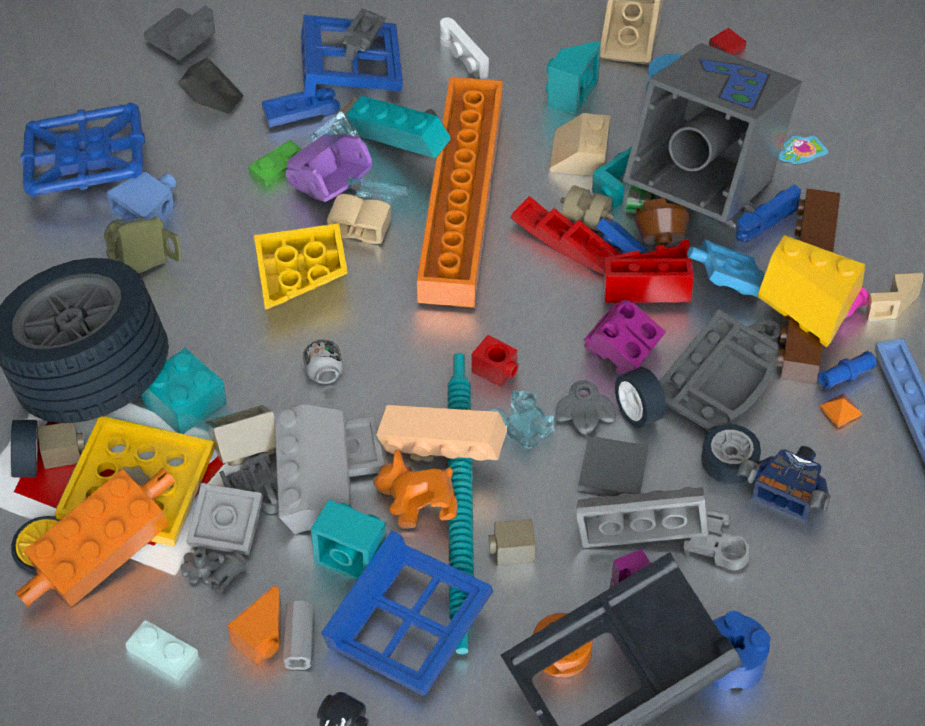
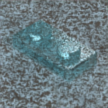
(387, 190)

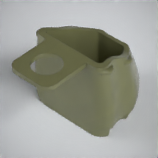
(140, 243)

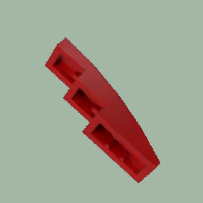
(559, 233)

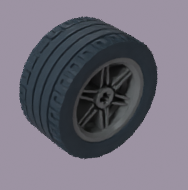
(81, 340)

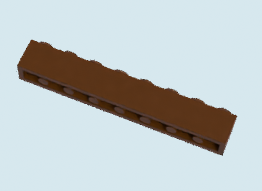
(818, 227)

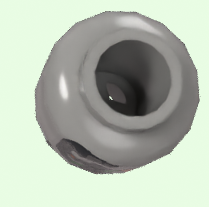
(323, 361)

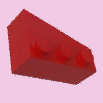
(649, 276)

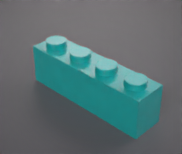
(398, 126)

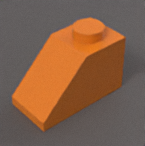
(258, 628)

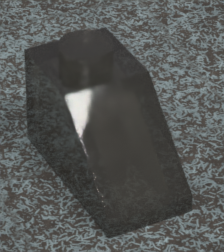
(210, 86)

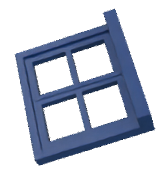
(313, 60)
(369, 593)

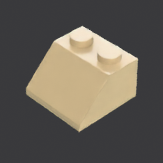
(581, 145)

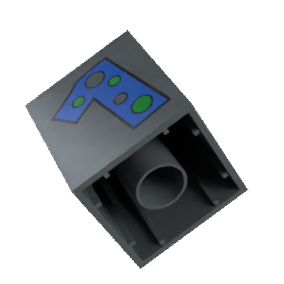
(711, 131)

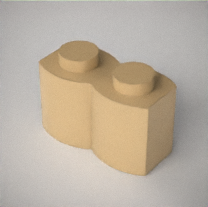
(360, 218)

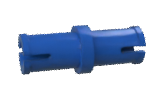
(847, 370)

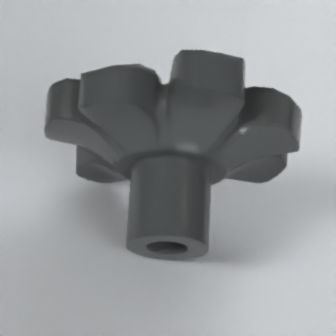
(200, 565)

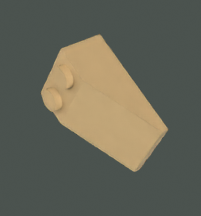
(630, 30)

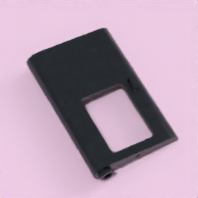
(657, 629)

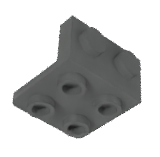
(181, 32)

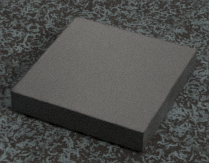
(612, 467)

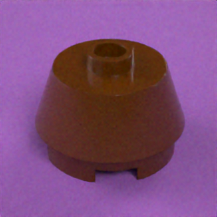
(661, 222)

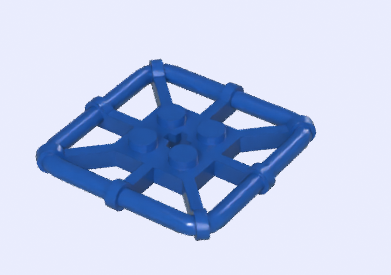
(82, 150)

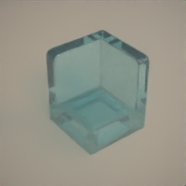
(336, 125)

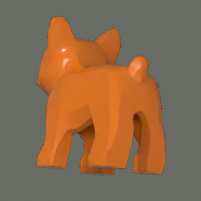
(416, 490)

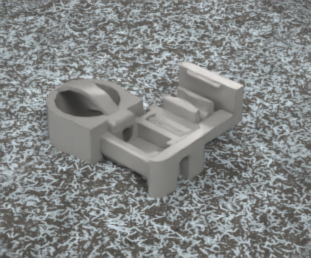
(717, 541)

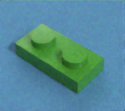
(273, 165)

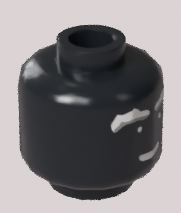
(342, 711)

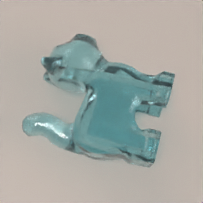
(527, 420)

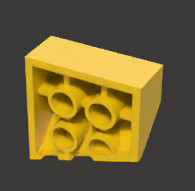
(298, 261)
(811, 286)

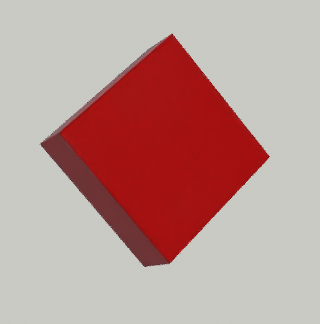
(728, 42)

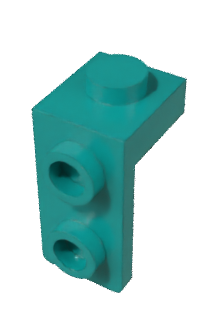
(606, 178)

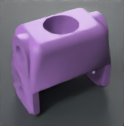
(326, 163)

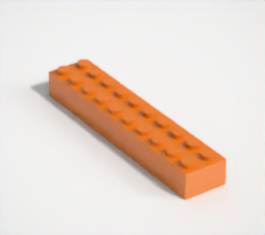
(460, 194)

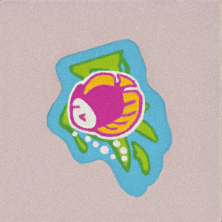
(802, 149)

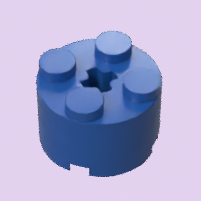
(752, 646)

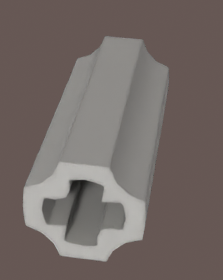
(298, 635)

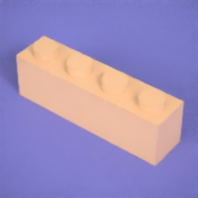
(442, 432)

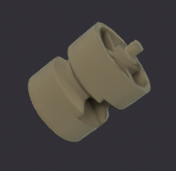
(586, 207)

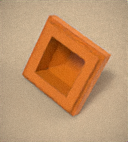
(840, 410)

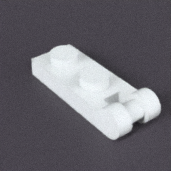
(464, 48)

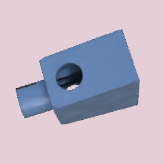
(143, 197)

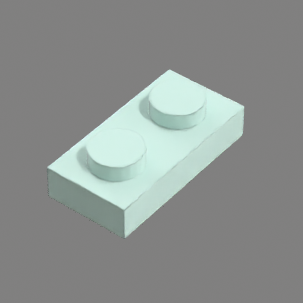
(162, 650)

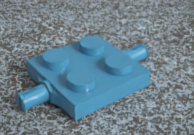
(729, 267)

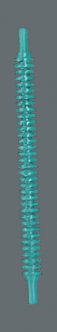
(460, 527)

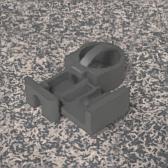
(255, 478)

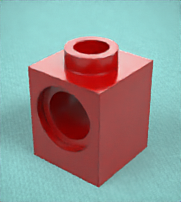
(494, 361)

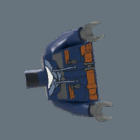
(788, 482)

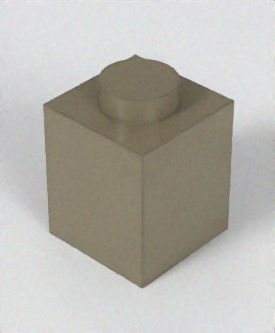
(60, 444)
(513, 542)

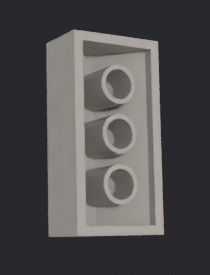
(310, 463)
(642, 517)

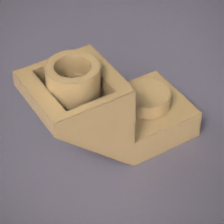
(892, 304)

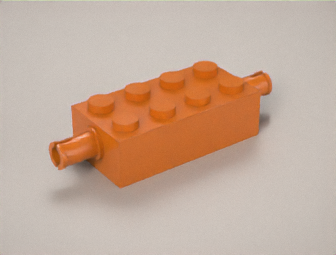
(96, 538)

